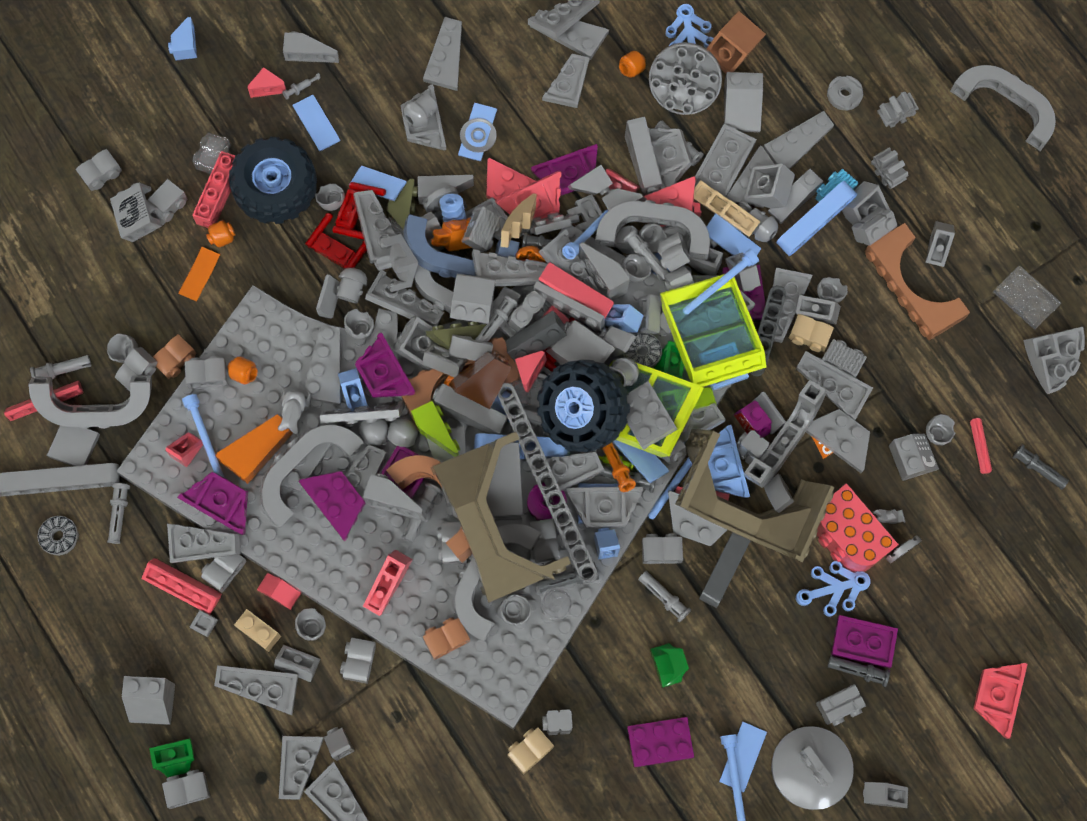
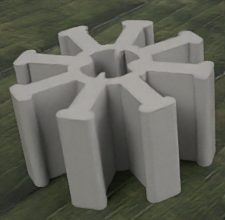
(897, 109)
(889, 168)

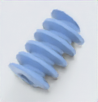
(452, 207)

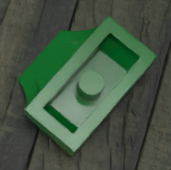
(671, 361)
(669, 664)
(173, 758)

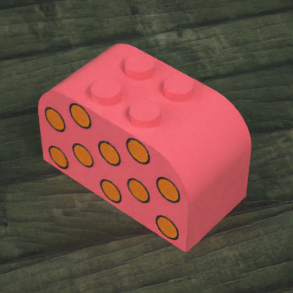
(853, 532)

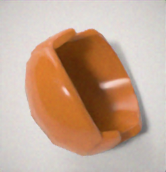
(529, 253)

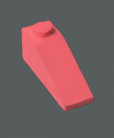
(387, 582)

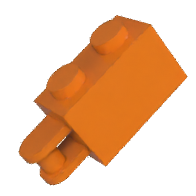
(451, 235)

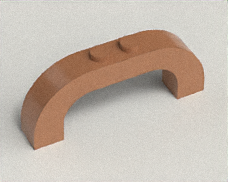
(417, 467)

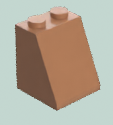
(735, 42)

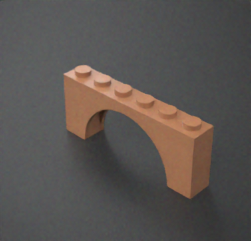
(930, 316)
(428, 381)

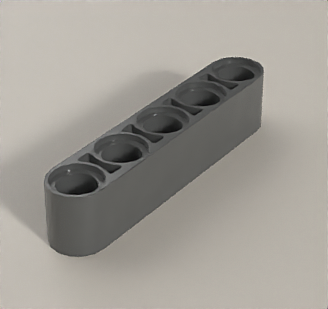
(770, 322)
(724, 569)

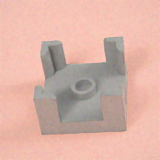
(400, 259)

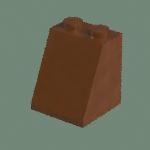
(482, 379)

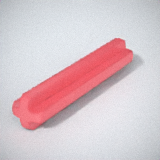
(981, 446)

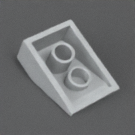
(743, 101)
(606, 273)
(385, 495)

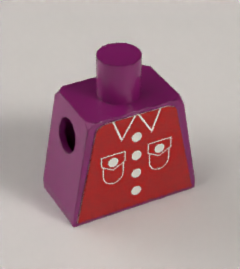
(754, 418)

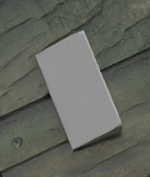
(328, 300)
(651, 309)
(441, 360)
(769, 408)
(296, 662)

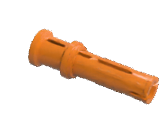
(620, 471)

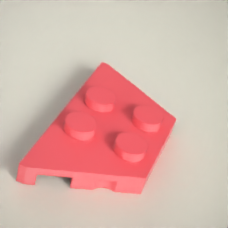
(504, 180)
(679, 194)
(547, 196)
(999, 696)

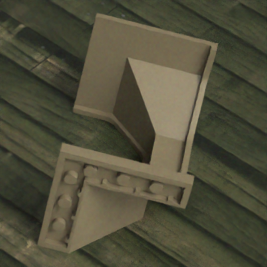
(466, 486)
(783, 532)

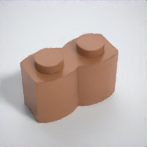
(173, 356)
(446, 638)

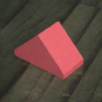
(266, 84)
(530, 367)
(184, 449)
(279, 591)

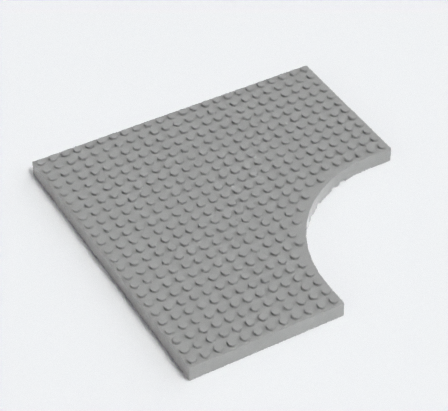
(338, 574)

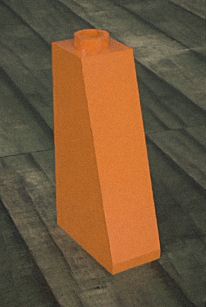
(254, 450)

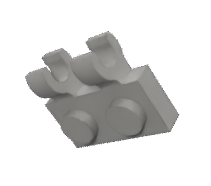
(588, 209)

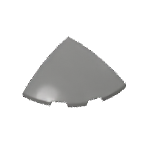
(1055, 357)

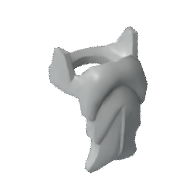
(293, 404)

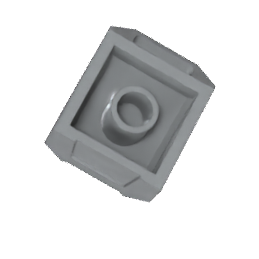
(414, 342)

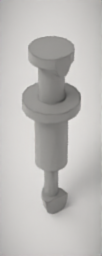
(302, 85)

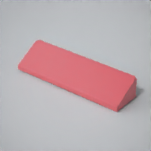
(575, 289)
(27, 407)
(181, 586)

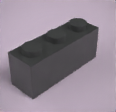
(536, 336)

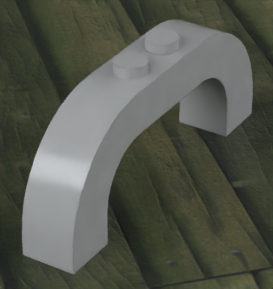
(1014, 90)
(661, 214)
(442, 297)
(808, 405)
(90, 415)
(284, 462)
(464, 599)

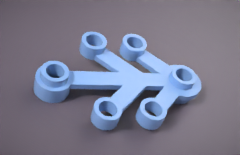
(689, 32)
(836, 587)

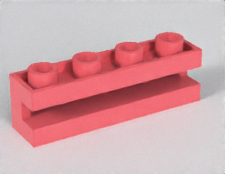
(215, 192)

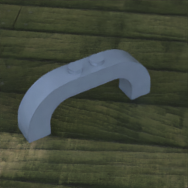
(439, 262)

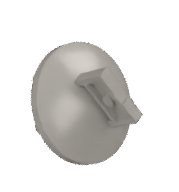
(685, 78)
(812, 768)

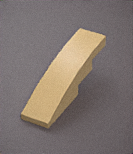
(725, 208)
(519, 218)

